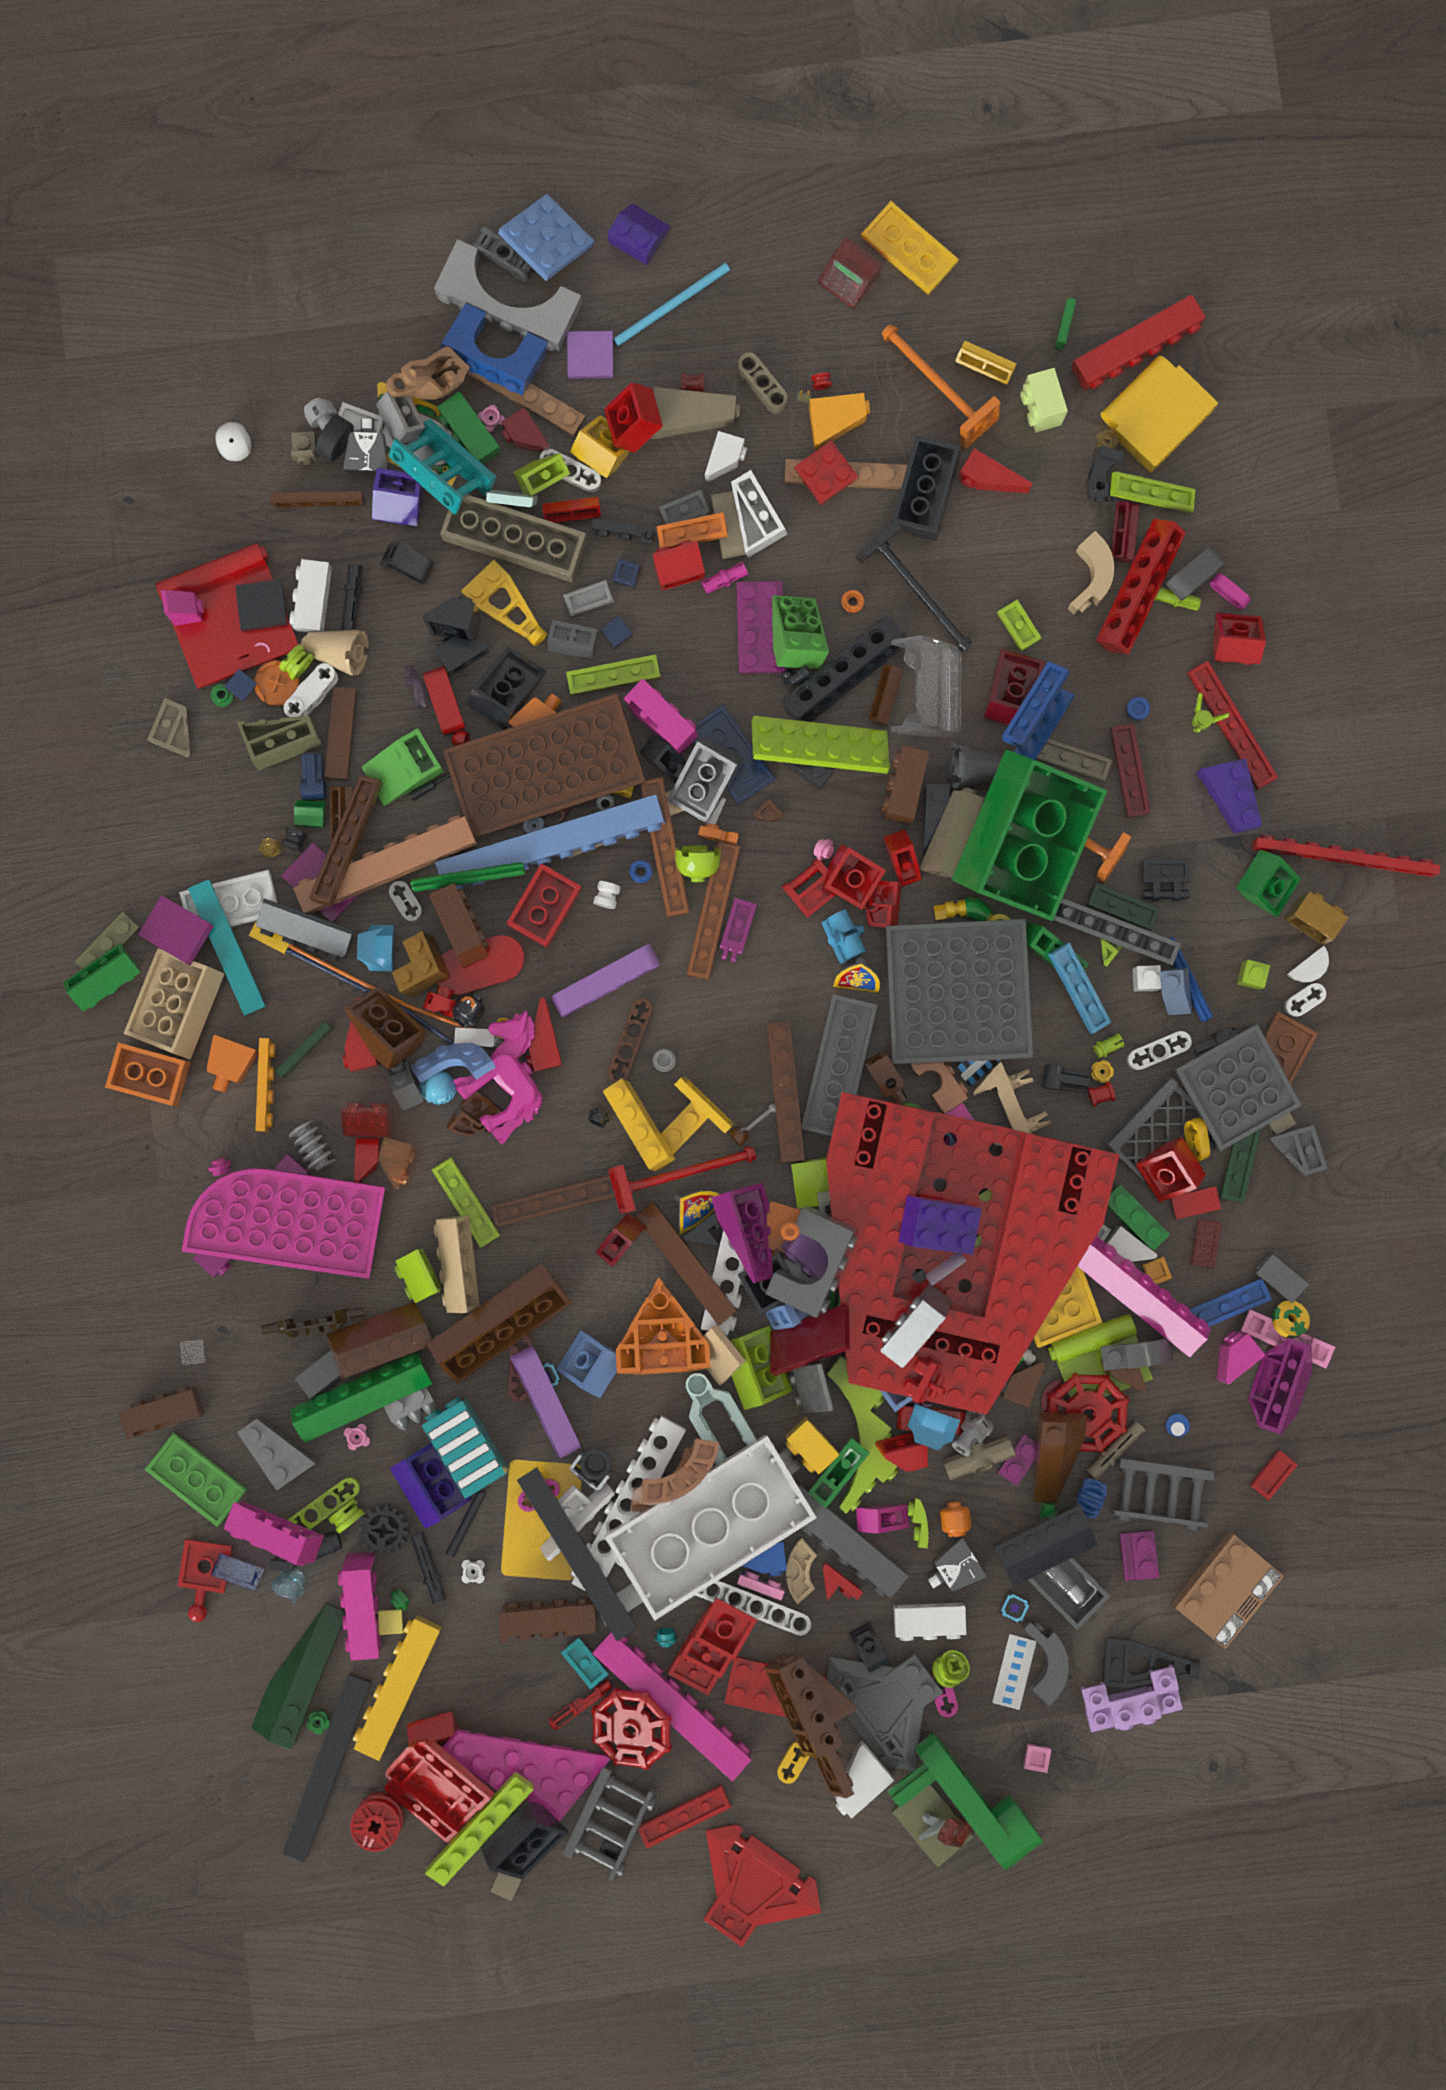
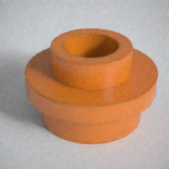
(852, 594)

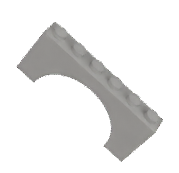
(547, 321)

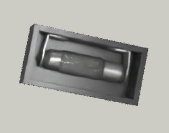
(1071, 1591)

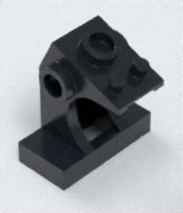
(1102, 459)

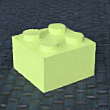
(1044, 400)

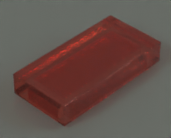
(1206, 1243)

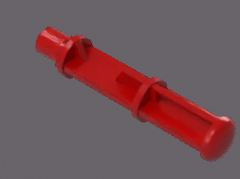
(580, 1705)

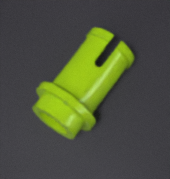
(1107, 1046)

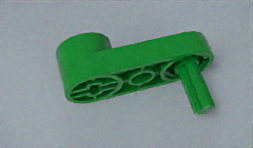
(1001, 1828)

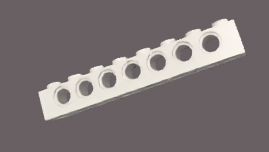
(660, 1427)

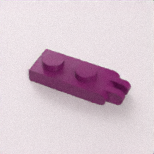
(737, 928)

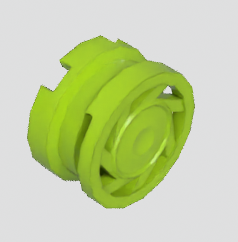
(296, 662)
(346, 1516)
(951, 1668)

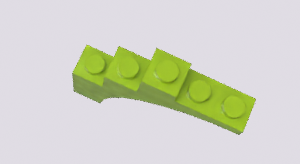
(870, 1429)

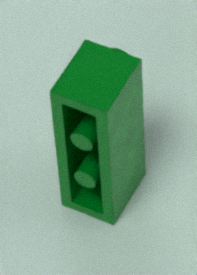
(468, 428)
(101, 977)
(1136, 1218)

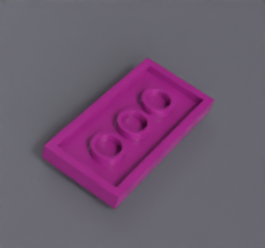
(756, 627)

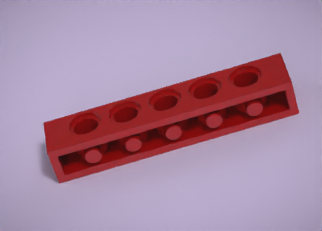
(1141, 586)

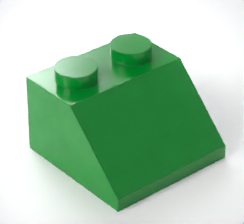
(1268, 882)

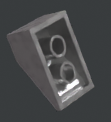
(705, 778)
(811, 1388)

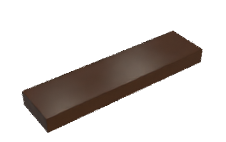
(317, 499)
(340, 733)

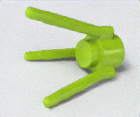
(1204, 718)

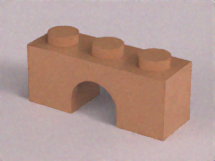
(950, 1092)

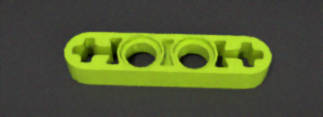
(319, 1506)

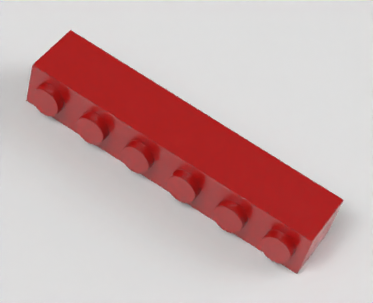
(1138, 342)

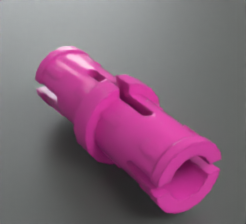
(724, 577)

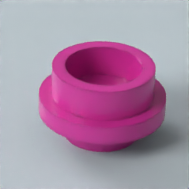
(220, 1166)

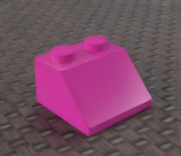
(1237, 1355)

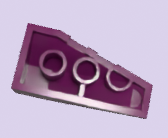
(744, 1221)

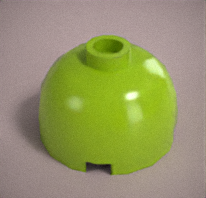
(697, 861)

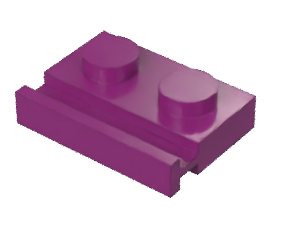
(1138, 1555)

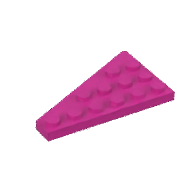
(556, 1771)

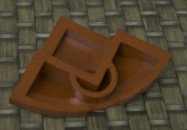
(467, 1115)

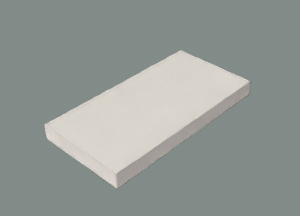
(239, 897)

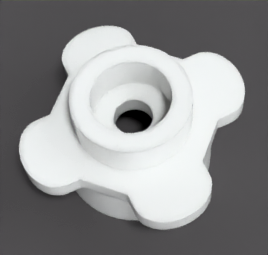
(477, 1576)

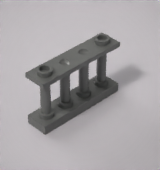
(1176, 1474)
(587, 1823)

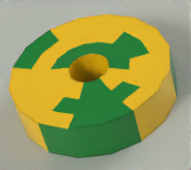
(1297, 1312)

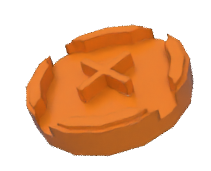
(274, 685)

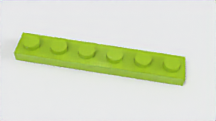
(479, 1829)

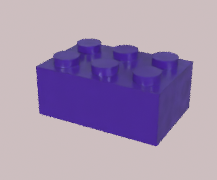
(939, 1225)

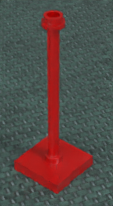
(624, 1188)

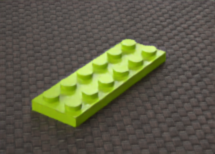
(820, 744)

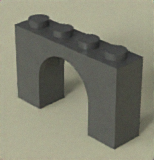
(837, 1240)

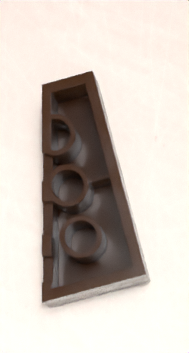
(547, 1619)

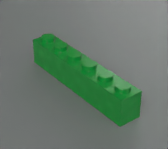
(360, 1396)

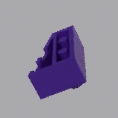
(1233, 793)

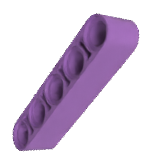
(605, 980)
(545, 1402)

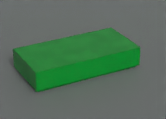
(1065, 323)

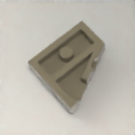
(171, 728)

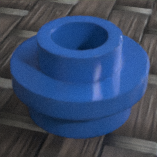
(640, 864)

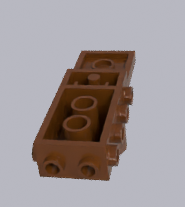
(811, 1709)

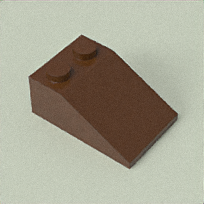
(385, 1027)

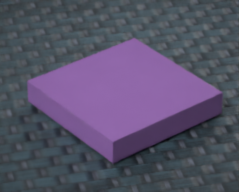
(590, 354)

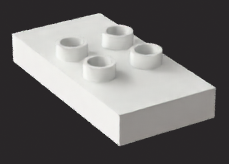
(712, 1530)

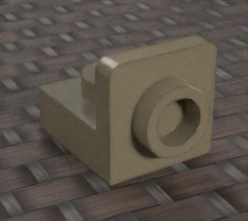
(304, 447)

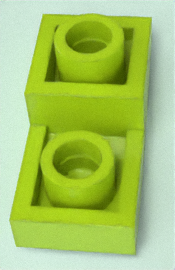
(918, 1515)

